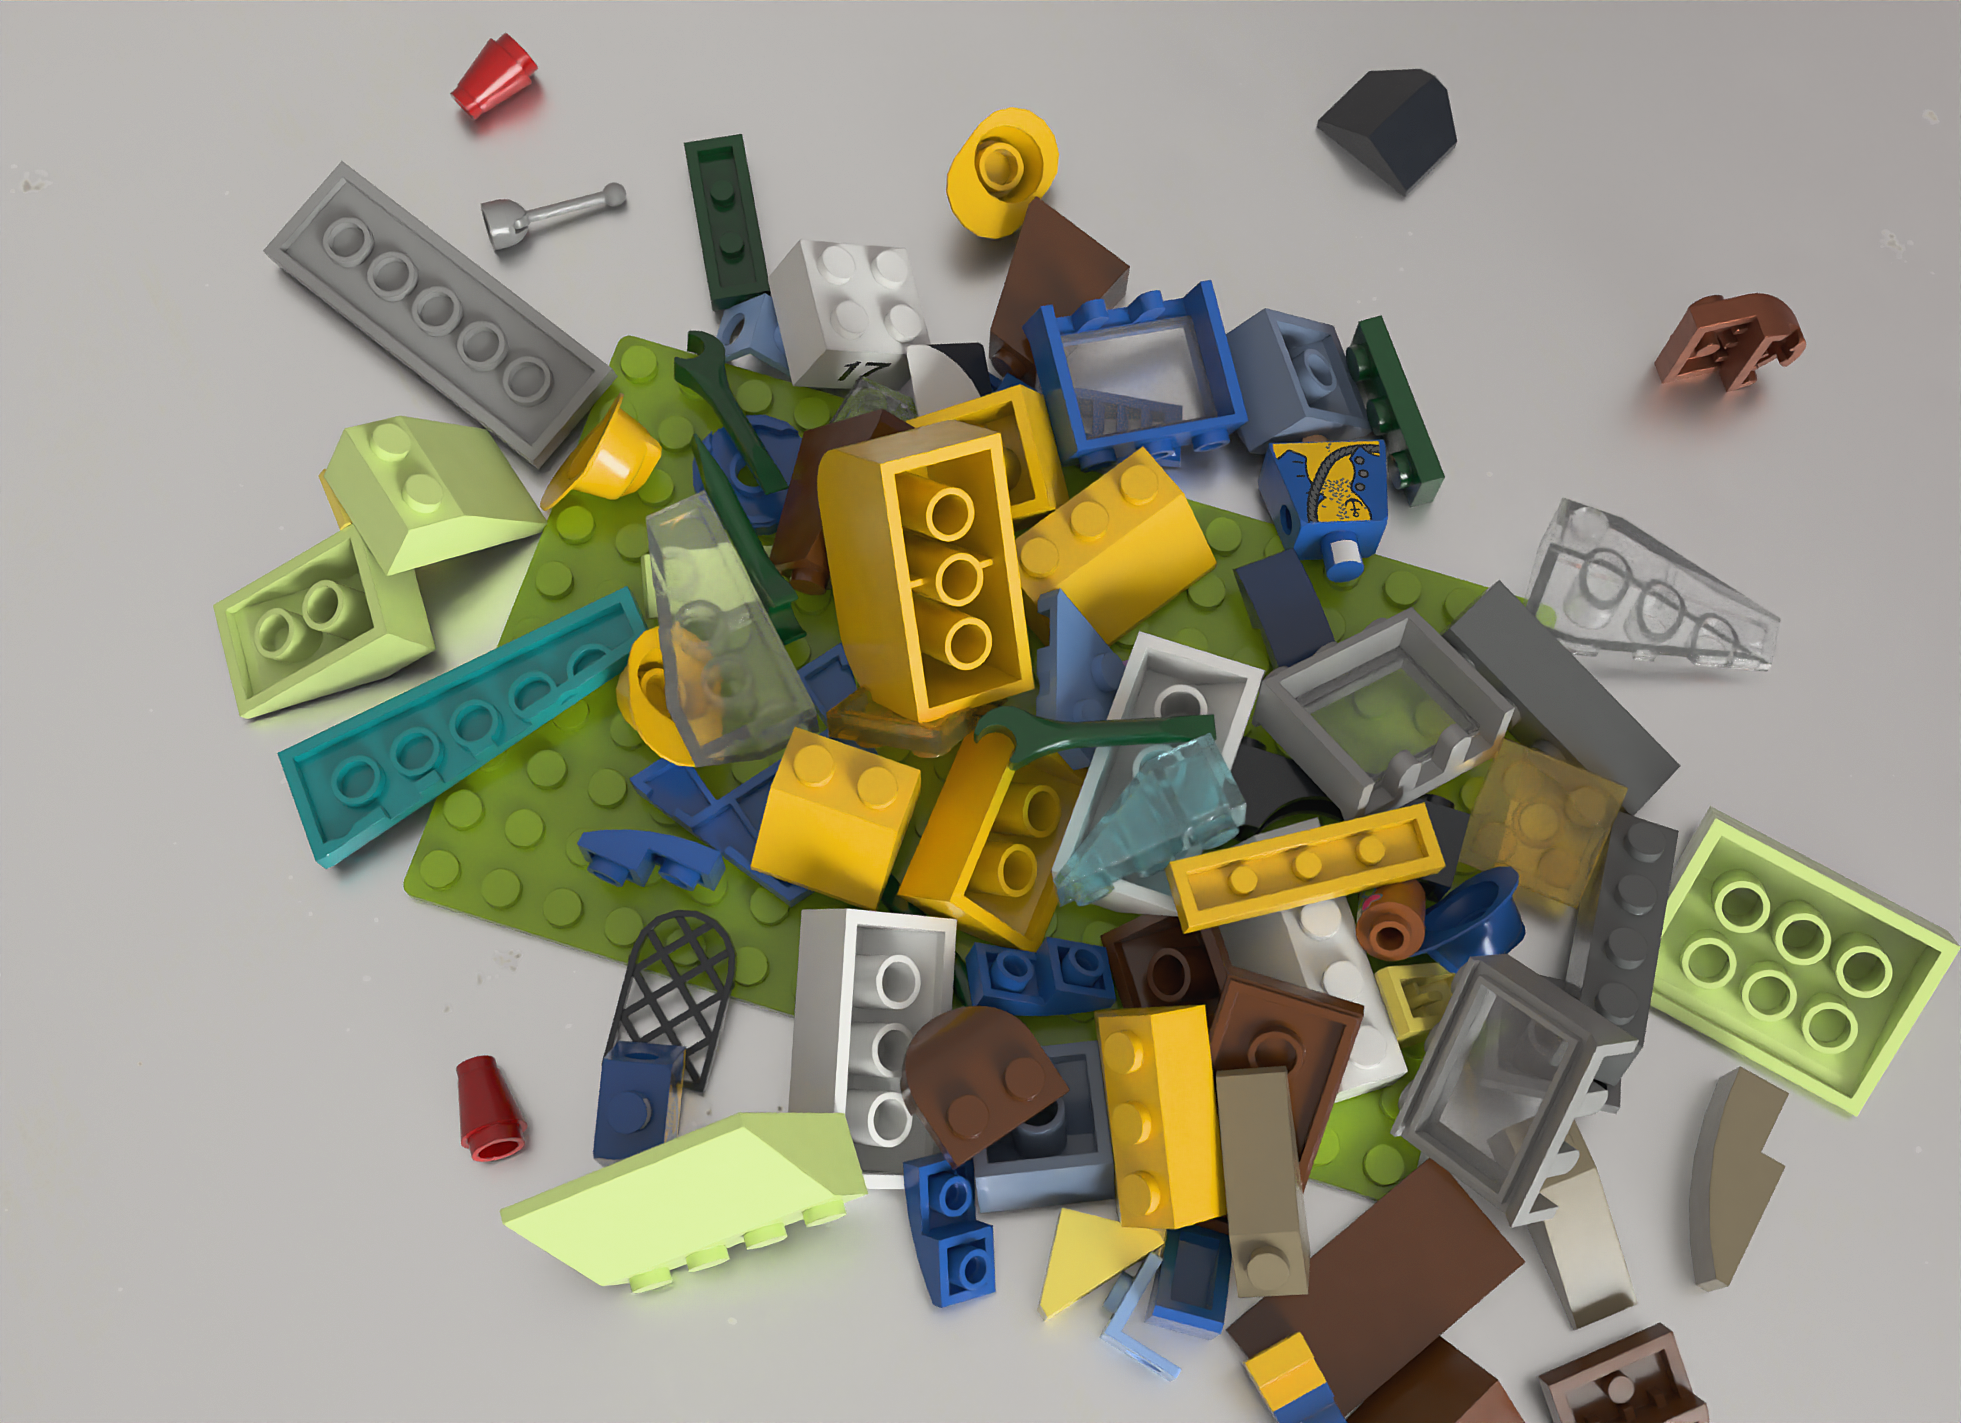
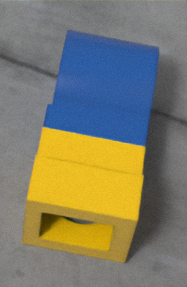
(1293, 1383)

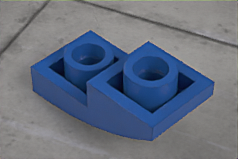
(634, 853)
(1055, 980)
(947, 1238)

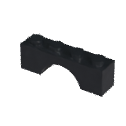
(1281, 788)

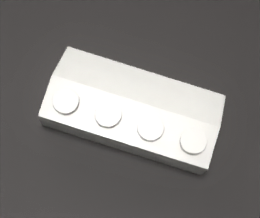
(1159, 682)
(1321, 952)
(859, 1002)

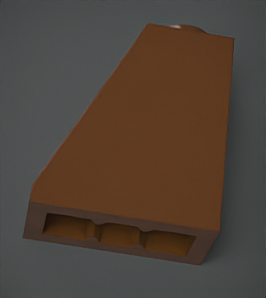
(1054, 267)
(799, 540)

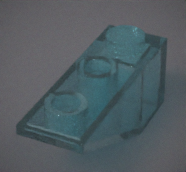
(1166, 809)

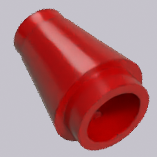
(494, 76)
(487, 1111)

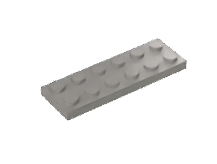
(441, 314)

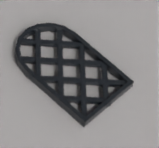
(723, 992)

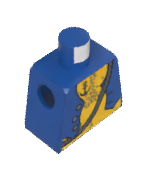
(1328, 501)
(638, 1099)

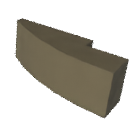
(1731, 1174)

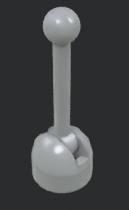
(509, 221)

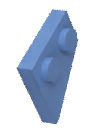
(1074, 672)

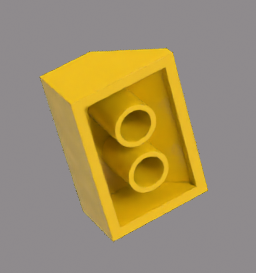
(1115, 550)
(995, 843)
(1161, 1115)

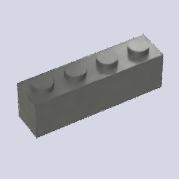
(1556, 698)
(1622, 931)

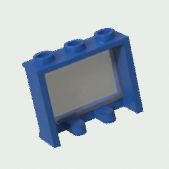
(1136, 377)

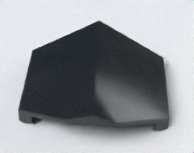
(1394, 125)

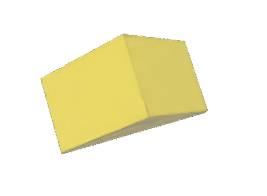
(1414, 999)
(1087, 1255)

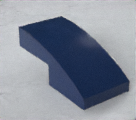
(1283, 607)

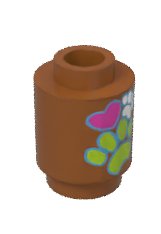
(1392, 920)

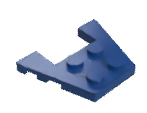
(735, 819)

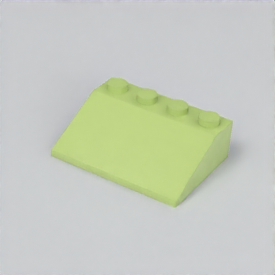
(1793, 961)
(696, 1198)

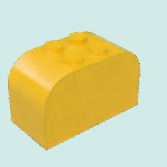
(926, 568)

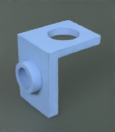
(759, 334)
(1121, 1303)

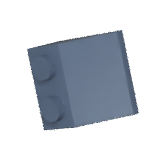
(1294, 382)
(1059, 1152)

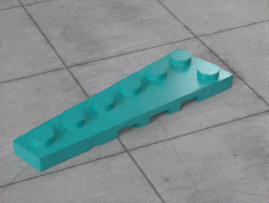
(420, 743)

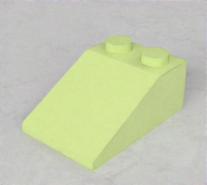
(428, 491)
(320, 626)

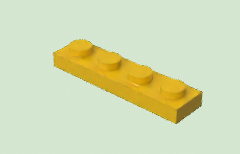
(1304, 867)

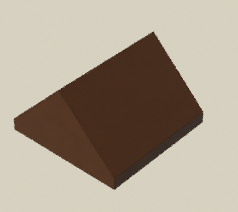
(1165, 967)
(1438, 1388)

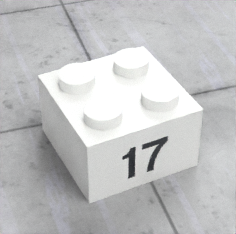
(847, 313)

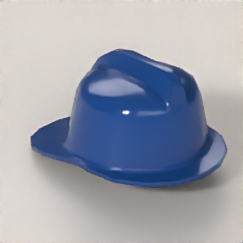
(1474, 920)

